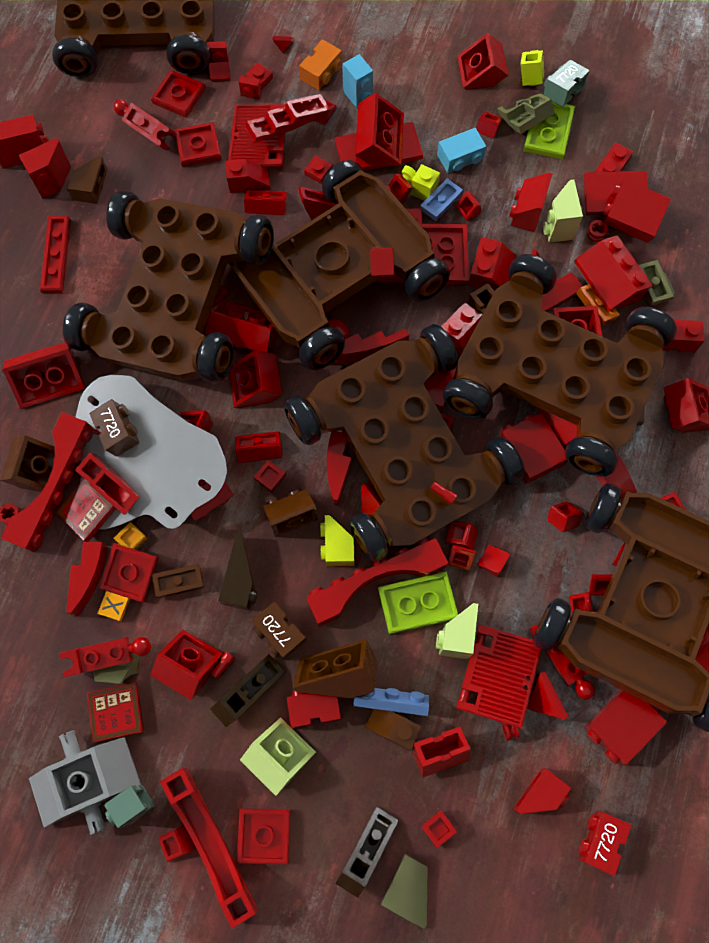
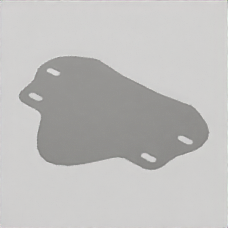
(164, 462)

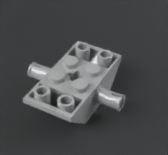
(106, 772)

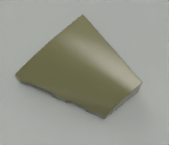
(527, 112)
(408, 891)

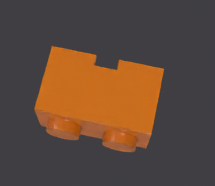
(321, 66)

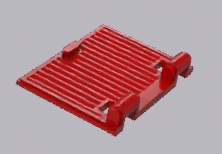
(242, 144)
(500, 677)

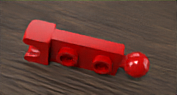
(143, 123)
(104, 654)
(568, 672)

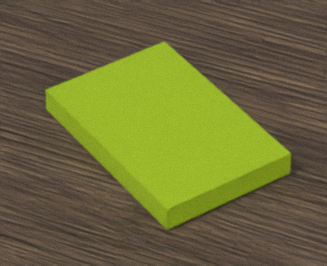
(551, 135)
(417, 603)

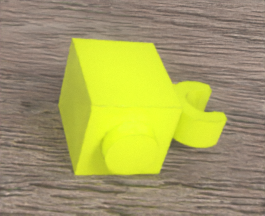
(532, 68)
(423, 181)

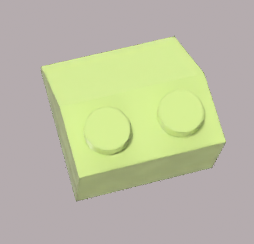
(563, 215)
(459, 635)
(277, 756)

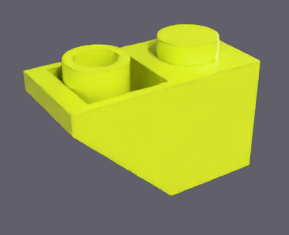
(338, 544)

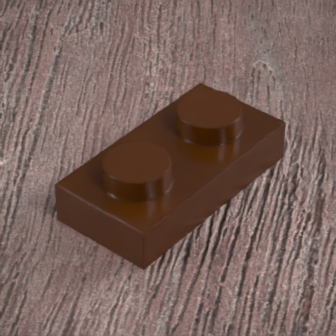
(178, 581)

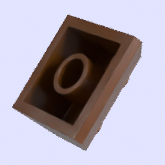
(28, 463)
(290, 512)

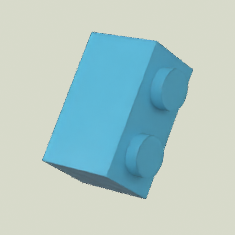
(357, 79)
(461, 150)

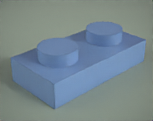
(441, 199)

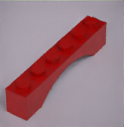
(28, 526)
(420, 561)
(224, 874)

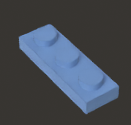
(395, 700)

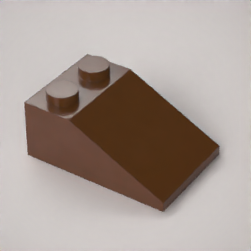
(338, 672)

